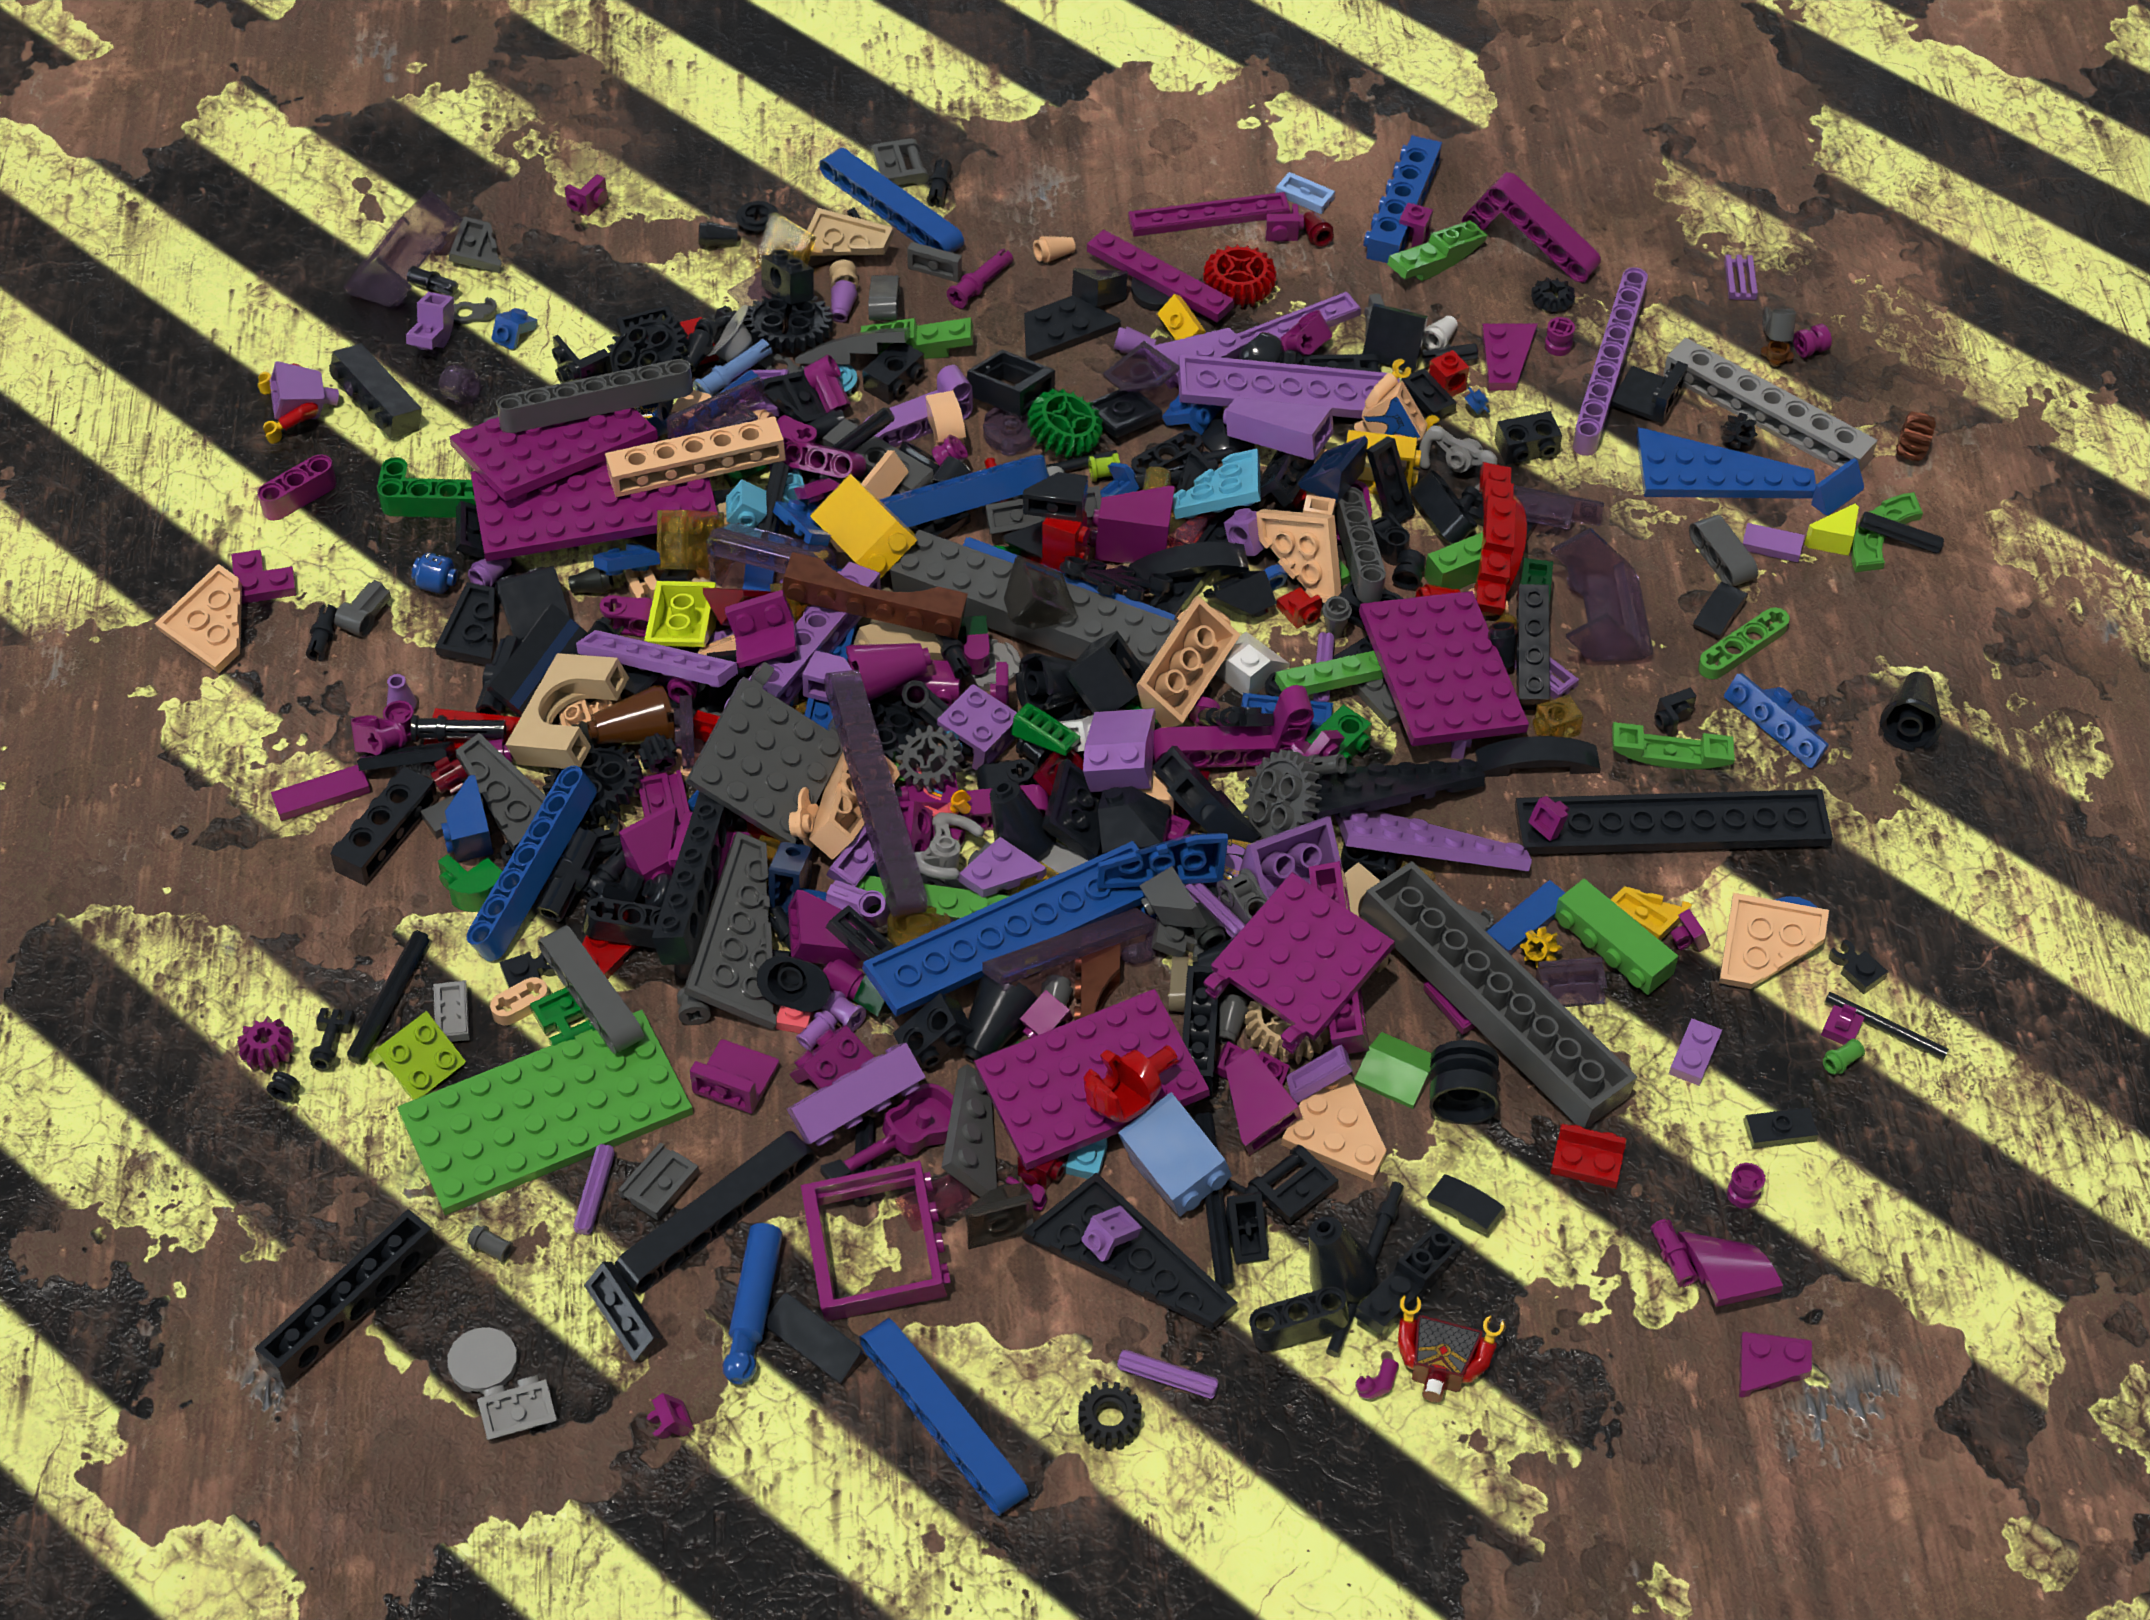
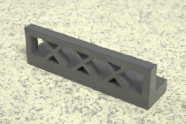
(1010, 516)

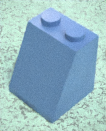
(1174, 1155)

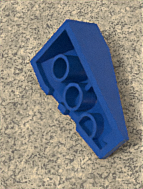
(1193, 856)

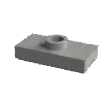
(452, 1009)

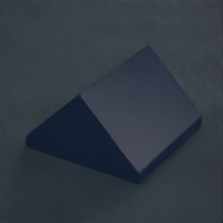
(1336, 470)

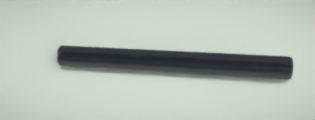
(1217, 1219)

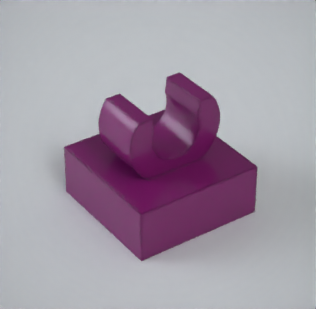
(1549, 817)
(1689, 932)
(1842, 1024)
(672, 1415)

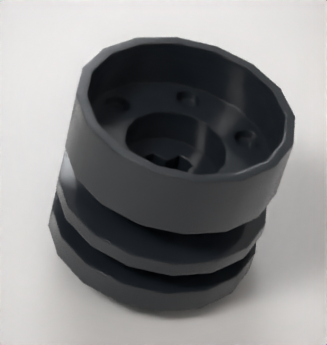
(1464, 1082)

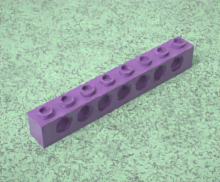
(816, 630)

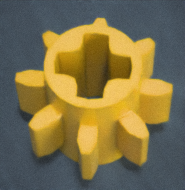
(1531, 946)

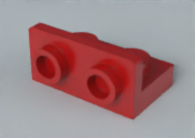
(1588, 1155)

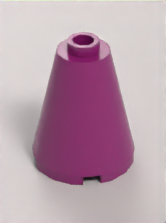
(887, 665)

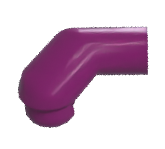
(1379, 1385)

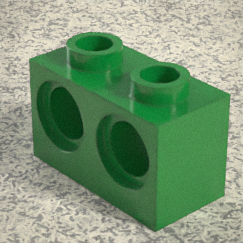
(1354, 729)

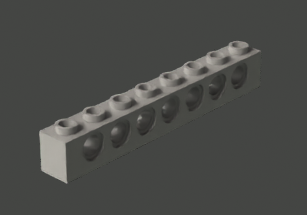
(1771, 407)

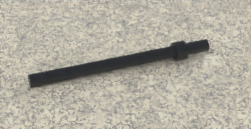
(1385, 1216)

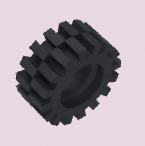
(1105, 1434)

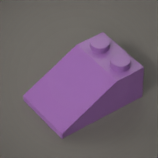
(1120, 749)

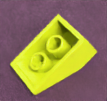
(680, 615)

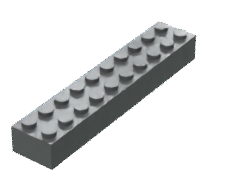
(949, 565)
(1498, 995)

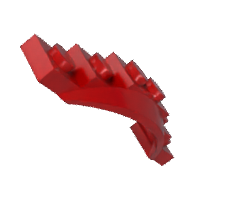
(1502, 538)

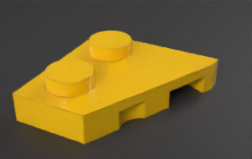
(1650, 910)

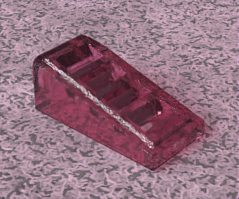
(1191, 530)

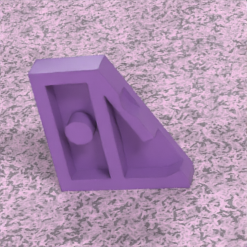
(999, 868)

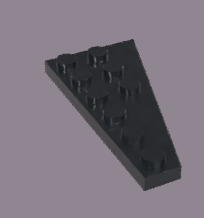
(1144, 1265)

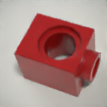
(1450, 372)

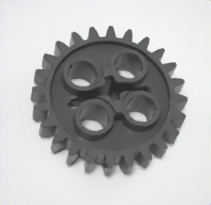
(1282, 793)

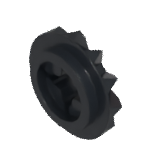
(748, 212)
(1547, 300)

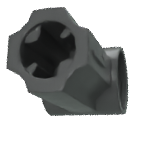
(360, 614)

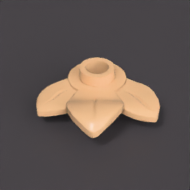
(803, 819)

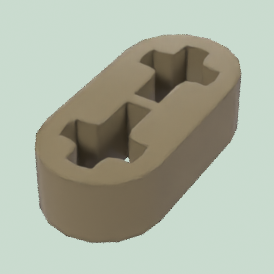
(1178, 984)

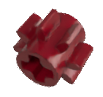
(449, 775)

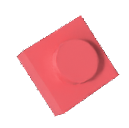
(792, 1019)

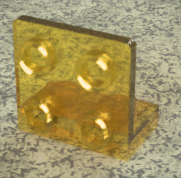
(684, 537)

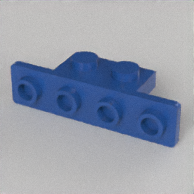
(1779, 717)

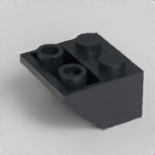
(1106, 674)

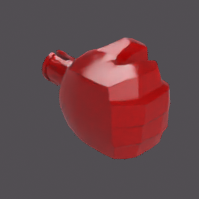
(1130, 1083)

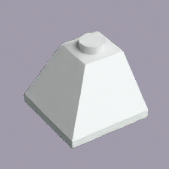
(1250, 665)

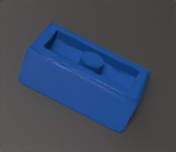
(1838, 488)

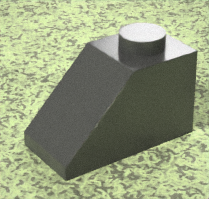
(1171, 901)

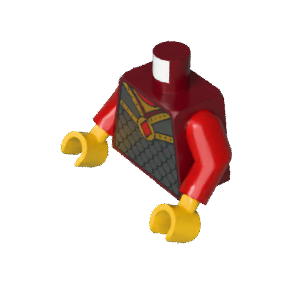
(1442, 1352)

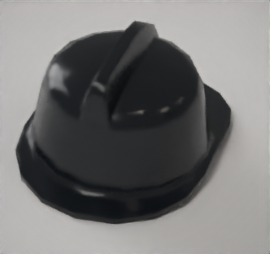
(793, 983)

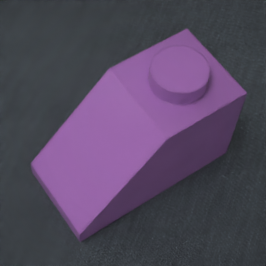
(815, 672)

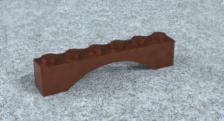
(930, 610)
(1098, 979)

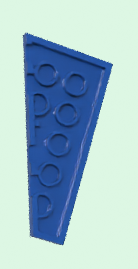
(1701, 470)

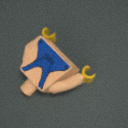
(1392, 409)

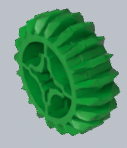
(1064, 423)

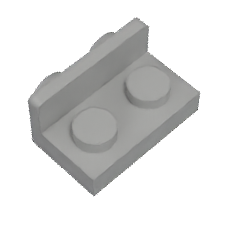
(516, 1408)

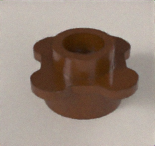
(1777, 352)

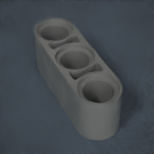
(884, 297)
(1723, 550)

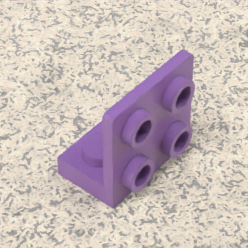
(981, 724)

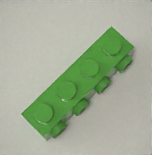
(1616, 936)

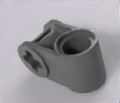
(1779, 323)
(1242, 894)

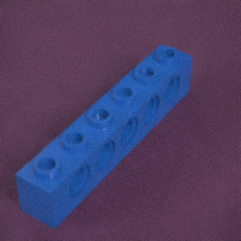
(1409, 185)

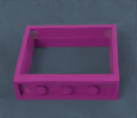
(861, 1185)

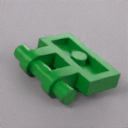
(556, 1012)

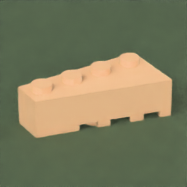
(839, 812)

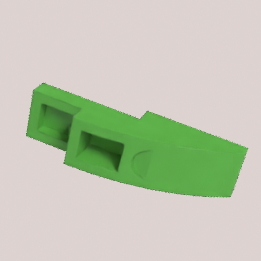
(1440, 253)
(931, 338)

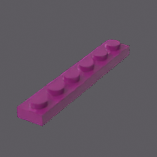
(1160, 275)

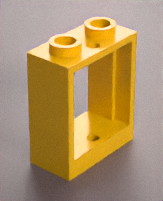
(1407, 452)

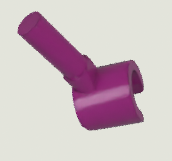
(1037, 1192)

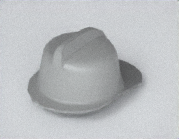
(734, 338)

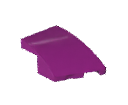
(1731, 1268)

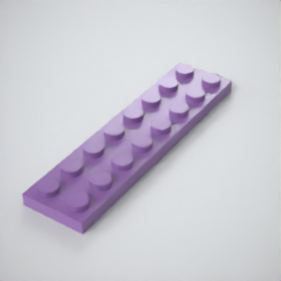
(1222, 379)

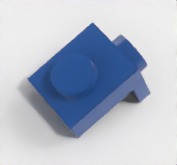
(510, 325)
(1123, 481)

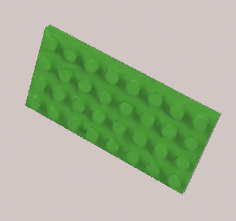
(541, 1114)

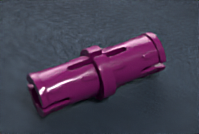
(1674, 1253)

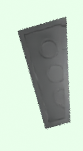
(502, 787)
(970, 1135)

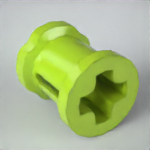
(1099, 466)

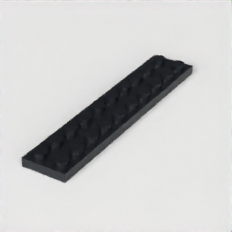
(1682, 822)

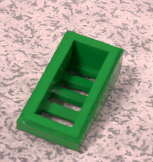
(1043, 730)

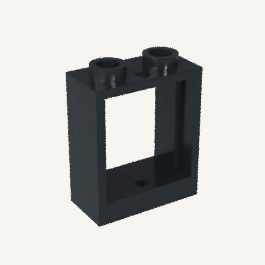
(1030, 377)

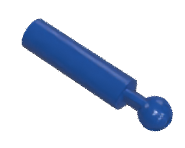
(752, 1301)

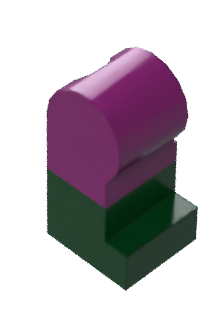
(976, 650)

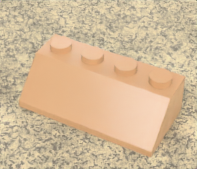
(1186, 663)

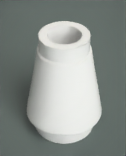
(1439, 333)

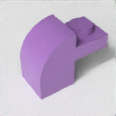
(434, 322)

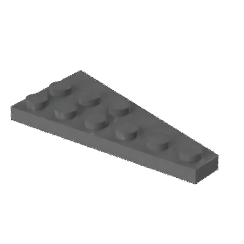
(736, 937)

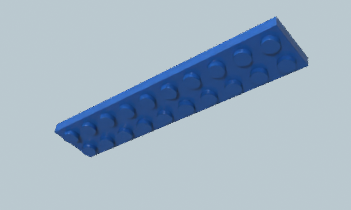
(955, 951)

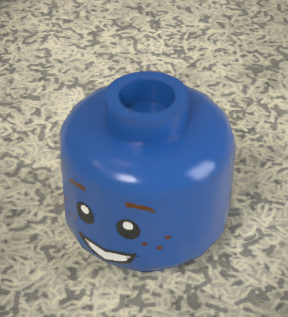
(434, 573)

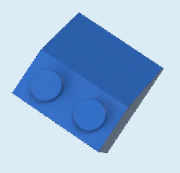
(466, 824)

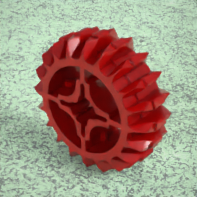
(1239, 271)

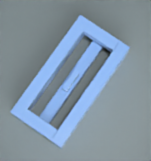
(1303, 192)

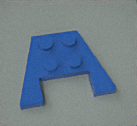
(799, 515)

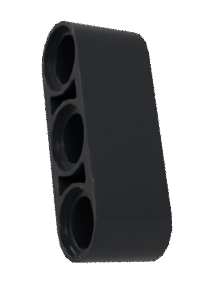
(1443, 507)
(1310, 1306)

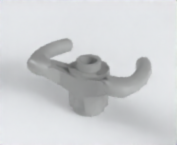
(1460, 454)
(943, 854)

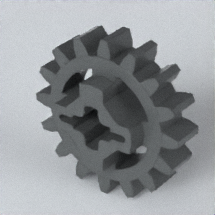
(926, 756)

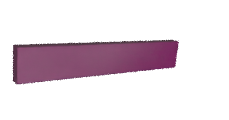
(1207, 214)

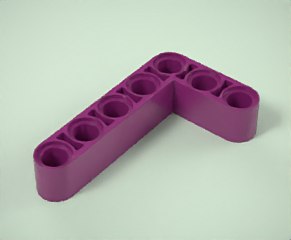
(1538, 223)
(1241, 744)

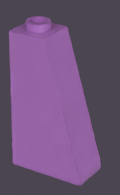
(1280, 425)

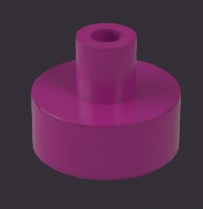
(1201, 704)

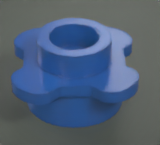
(1477, 401)

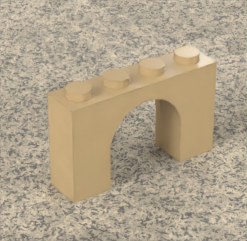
(567, 680)

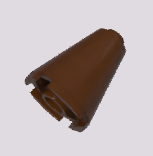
(633, 719)

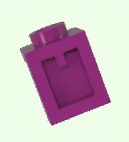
(1419, 220)

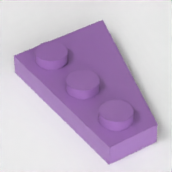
(1219, 343)

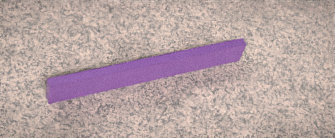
(1334, 310)

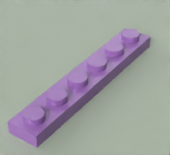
(658, 658)

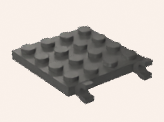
(764, 757)

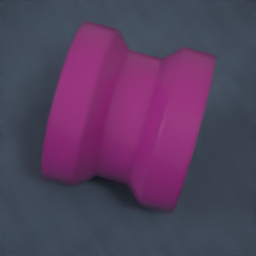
(951, 447)

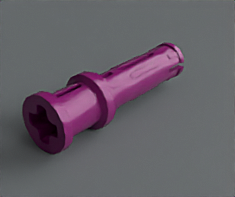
(973, 283)

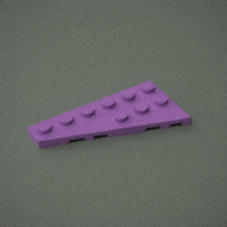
(1416, 837)

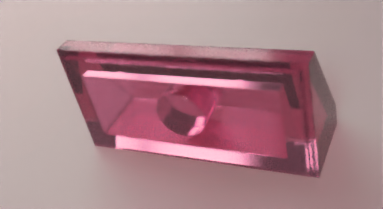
(949, 1195)

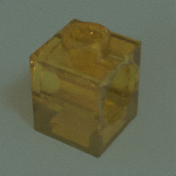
(1558, 718)

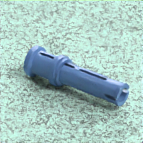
(723, 375)

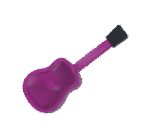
(909, 1128)

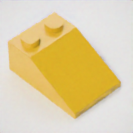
(863, 526)

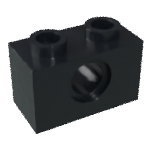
(787, 277)
(893, 372)

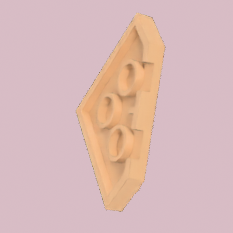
(1305, 548)
(208, 619)
(1767, 937)
(1338, 1130)

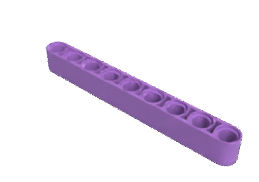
(1609, 362)

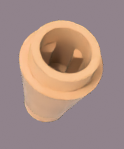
(1051, 248)

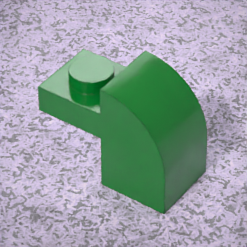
(469, 888)

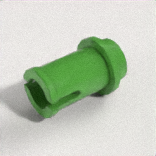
(1837, 1060)

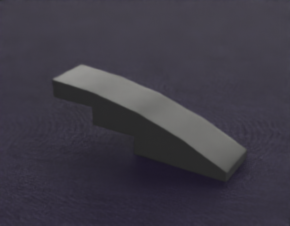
(844, 348)

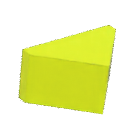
(1834, 532)

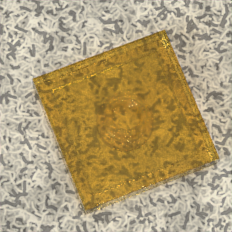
(786, 236)

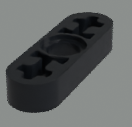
(1172, 446)

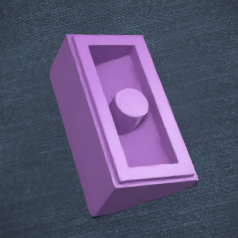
(853, 861)

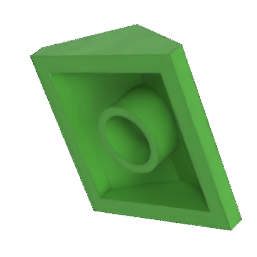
(1395, 1070)

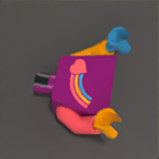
(939, 800)

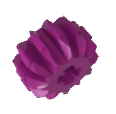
(265, 1044)

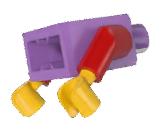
(295, 396)

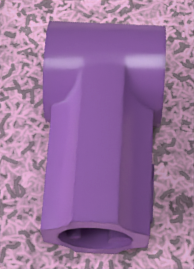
(860, 900)

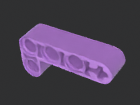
(911, 416)

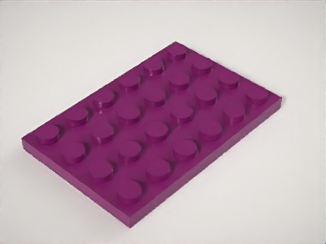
(545, 454)
(1443, 668)
(1041, 1082)

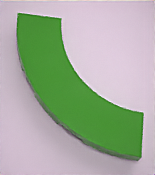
(1867, 545)

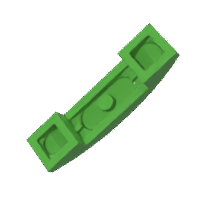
(1672, 752)

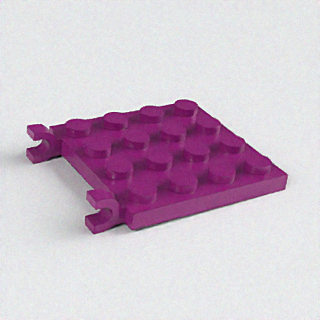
(1300, 959)

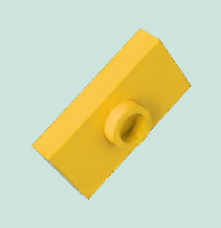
(1180, 319)

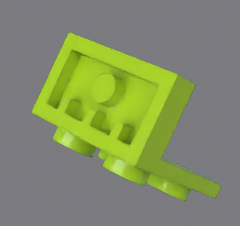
(419, 1056)

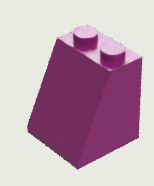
(1132, 524)

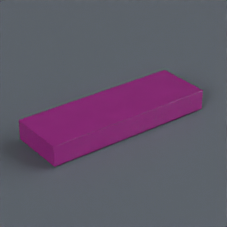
(320, 792)

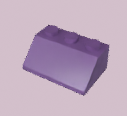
(1291, 851)

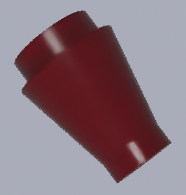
(1317, 229)

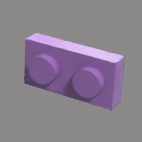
(1695, 1052)

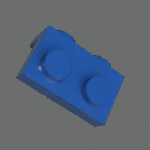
(1195, 414)

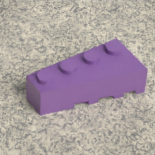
(856, 1093)

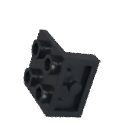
(571, 368)
(1650, 393)

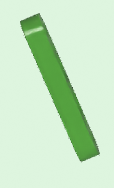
(1746, 645)

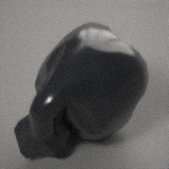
(1269, 348)

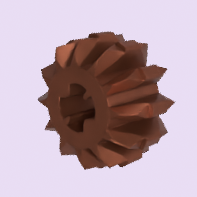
(1916, 436)

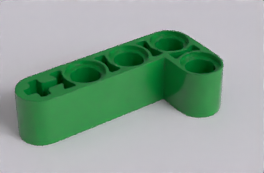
(419, 497)

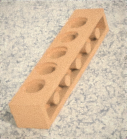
(695, 456)

